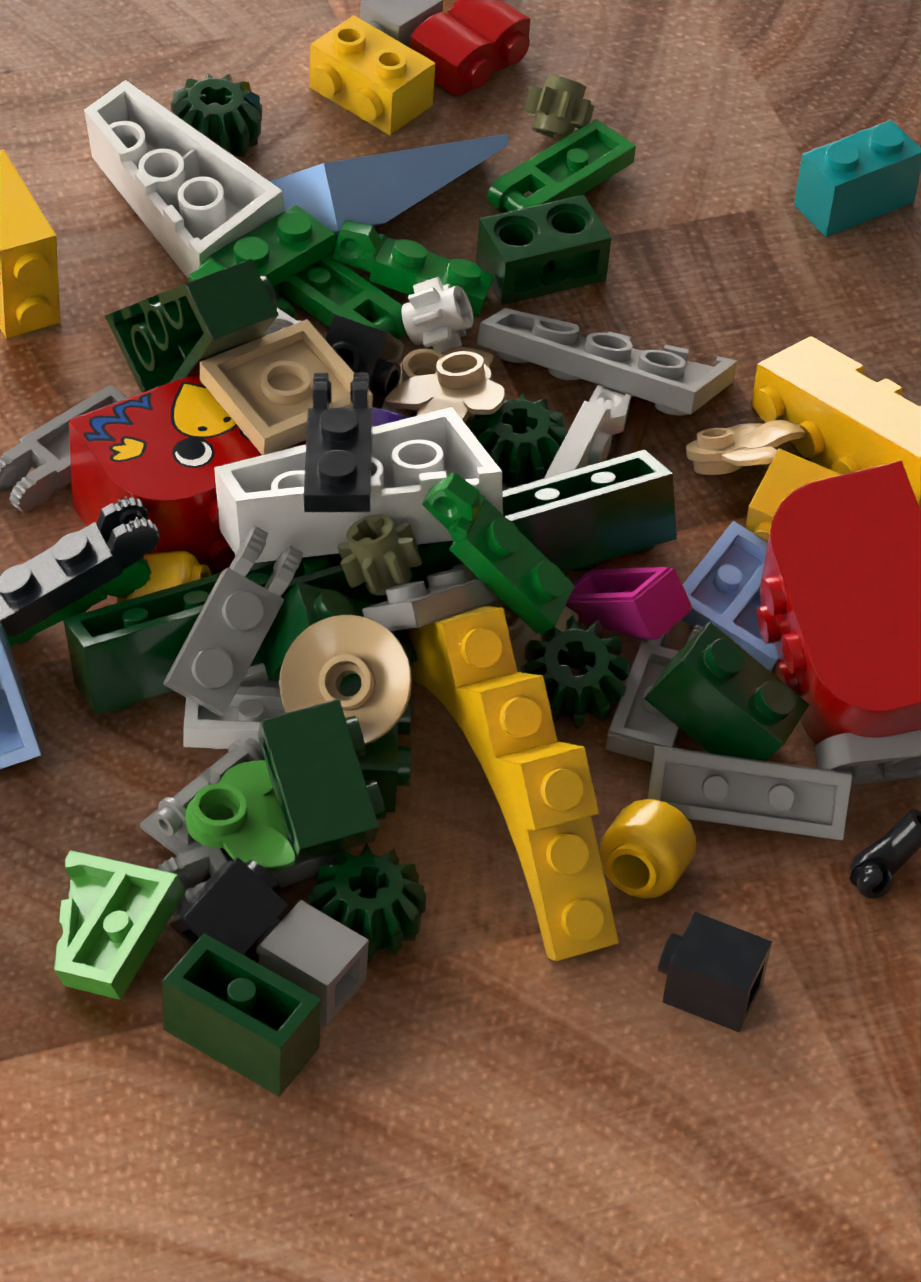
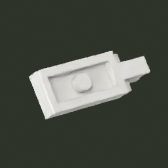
(591, 431)

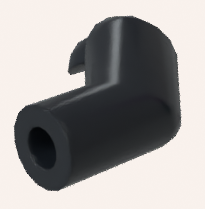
(874, 866)

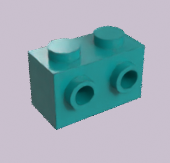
(858, 178)

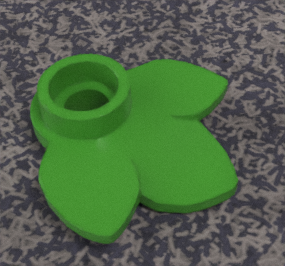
(250, 816)

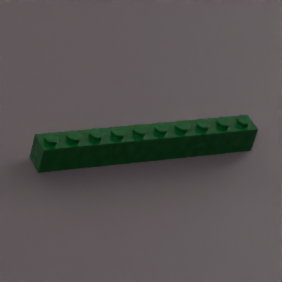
(571, 518)

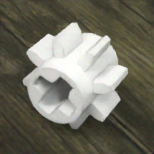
(437, 315)

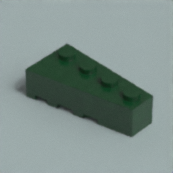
(181, 327)

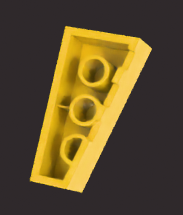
(844, 414)

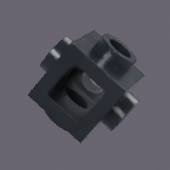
(368, 352)

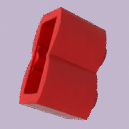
(472, 42)

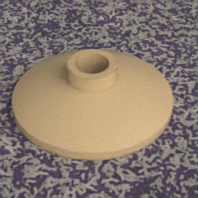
(345, 647)

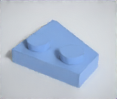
(728, 591)

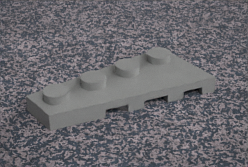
(607, 360)

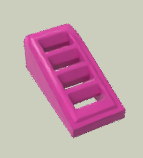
(631, 600)

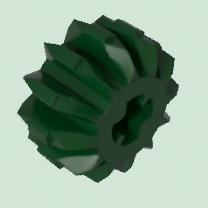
(221, 111)
(521, 438)
(598, 666)
(372, 898)

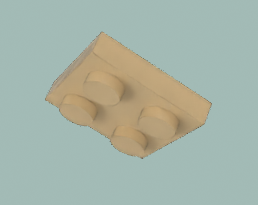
(270, 384)

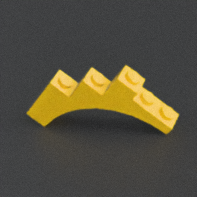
(535, 778)

